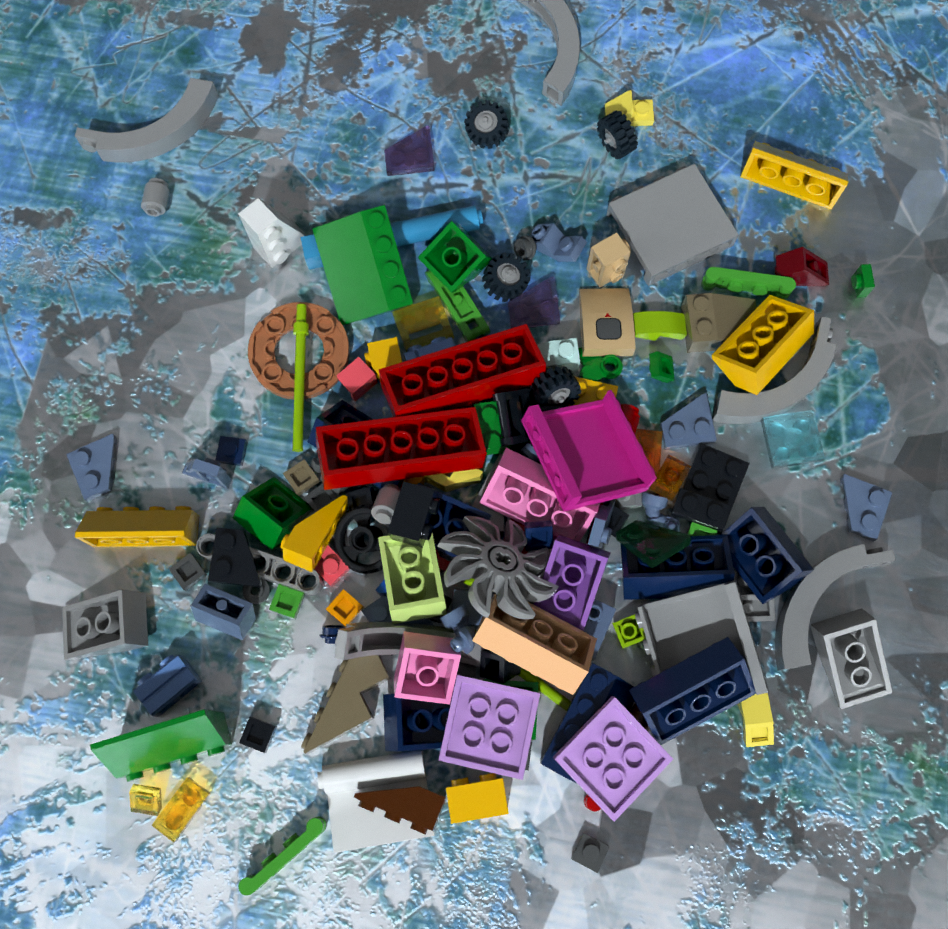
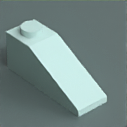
(561, 354)

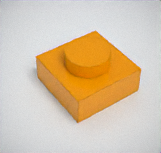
(345, 608)

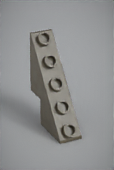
(346, 704)

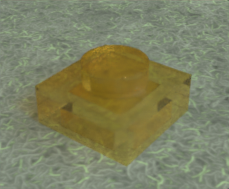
(145, 799)

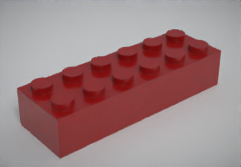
(463, 373)
(399, 447)

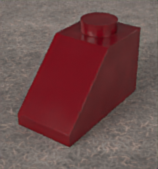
(803, 267)

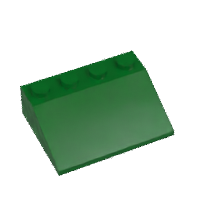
(363, 265)
(164, 744)

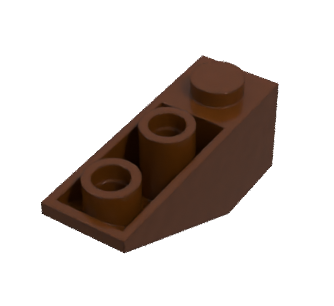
(410, 803)

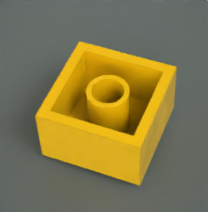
(476, 799)

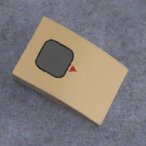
(606, 322)

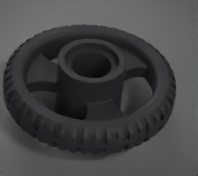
(350, 554)

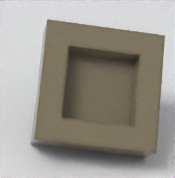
(301, 477)

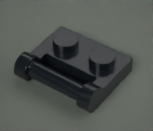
(518, 404)

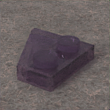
(411, 154)
(535, 306)

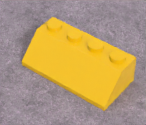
(794, 175)
(764, 343)
(139, 527)

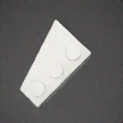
(270, 232)

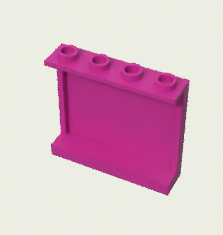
(588, 452)

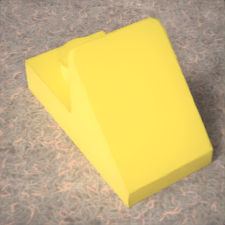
(637, 111)

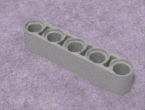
(273, 567)

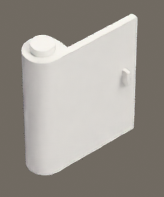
(360, 828)

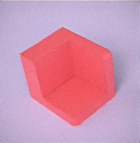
(357, 378)

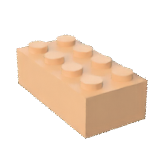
(539, 645)

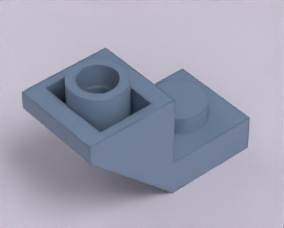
(554, 244)

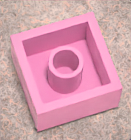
(426, 668)

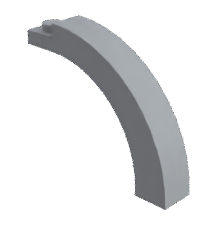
(566, 36)
(159, 136)
(751, 408)
(796, 612)
(386, 638)

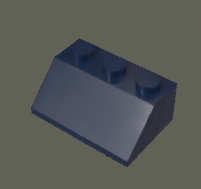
(765, 554)

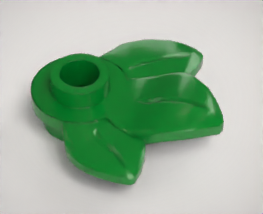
(595, 369)

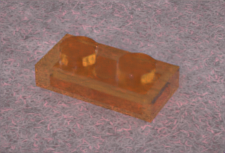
(651, 443)
(670, 477)

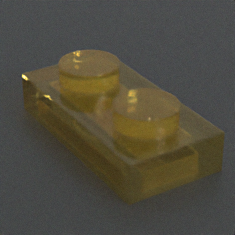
(181, 809)

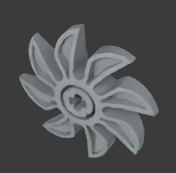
(497, 567)

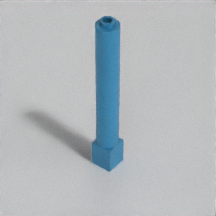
(409, 230)

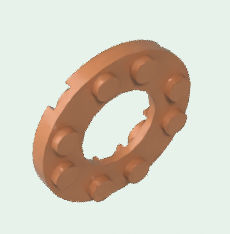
(280, 322)

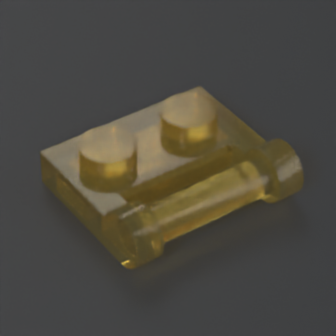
(420, 317)

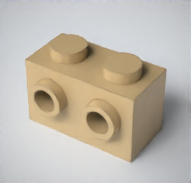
(608, 260)

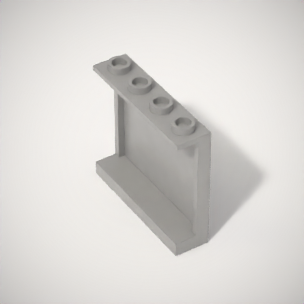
(673, 223)
(693, 622)

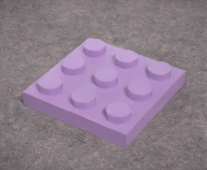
(489, 727)
(613, 758)

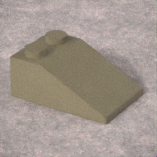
(713, 318)

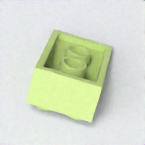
(412, 580)

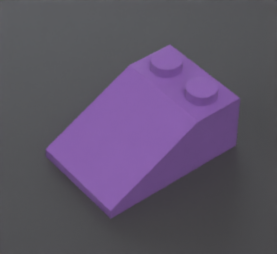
(578, 573)

